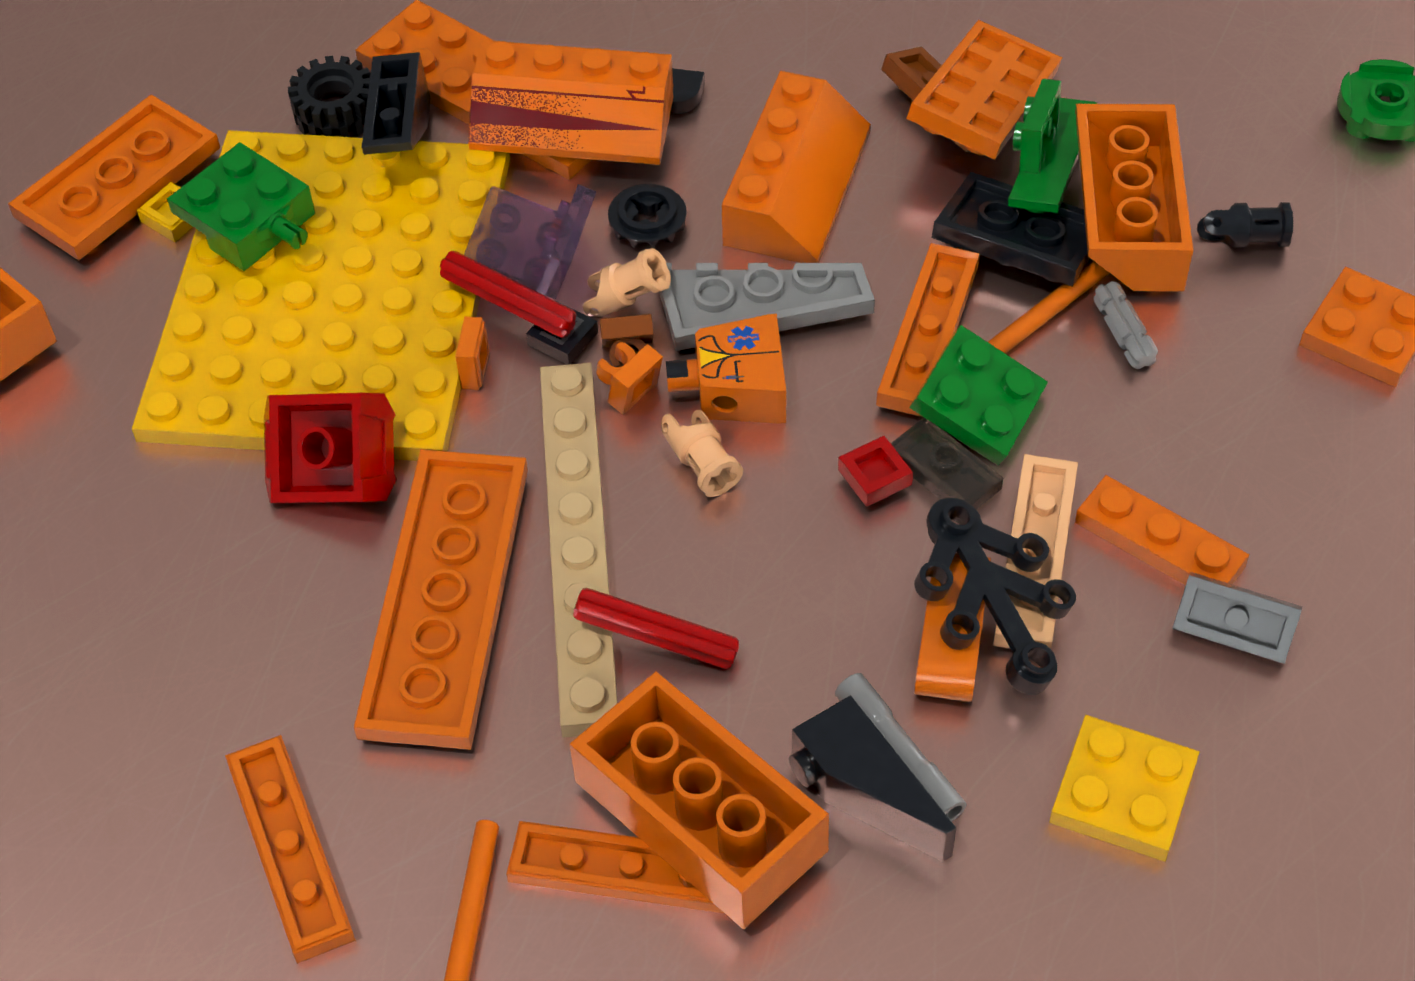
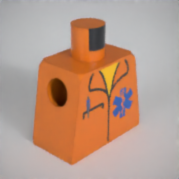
(735, 371)

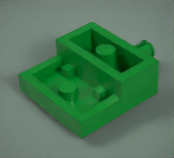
(245, 206)

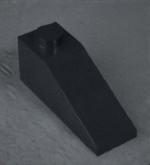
(396, 104)
(865, 777)

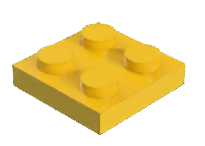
(1124, 787)

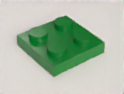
(979, 395)

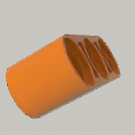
(942, 669)

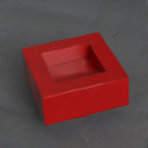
(875, 471)

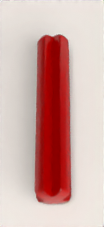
(508, 294)
(656, 628)

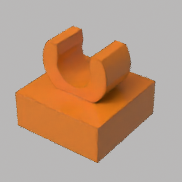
(633, 379)

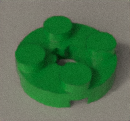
(1368, 114)

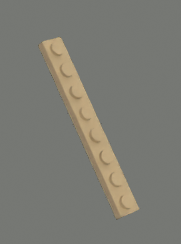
(576, 544)

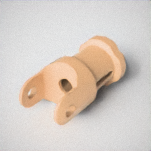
(624, 283)
(702, 450)

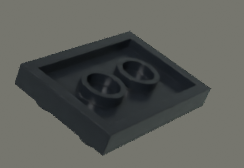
(1036, 242)

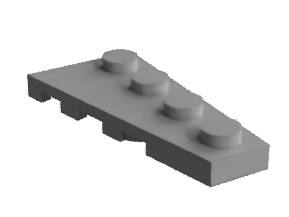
(798, 296)

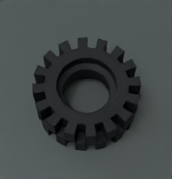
(327, 81)

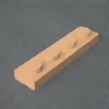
(1045, 510)

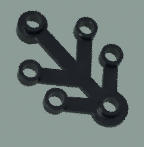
(993, 585)

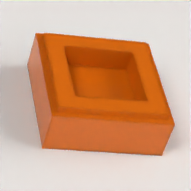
(472, 353)

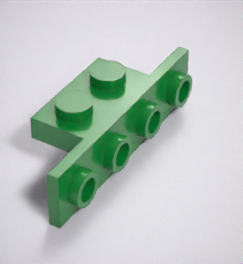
(1046, 149)

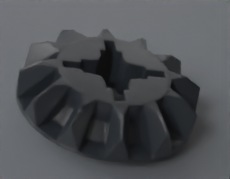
(650, 201)

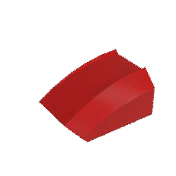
(329, 448)

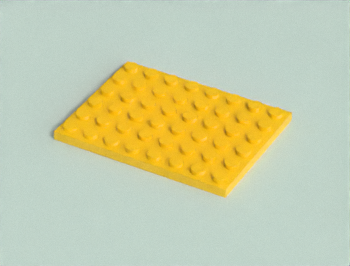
(339, 313)

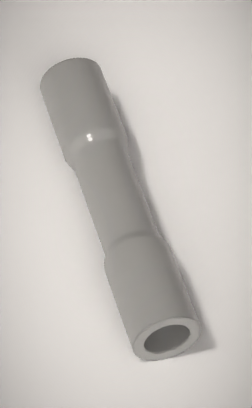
(883, 719)

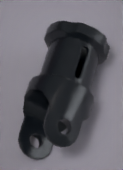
(1246, 225)

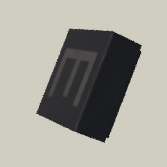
(564, 348)

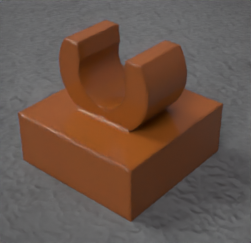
(631, 330)

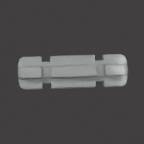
(1125, 325)

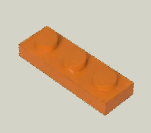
(1158, 534)

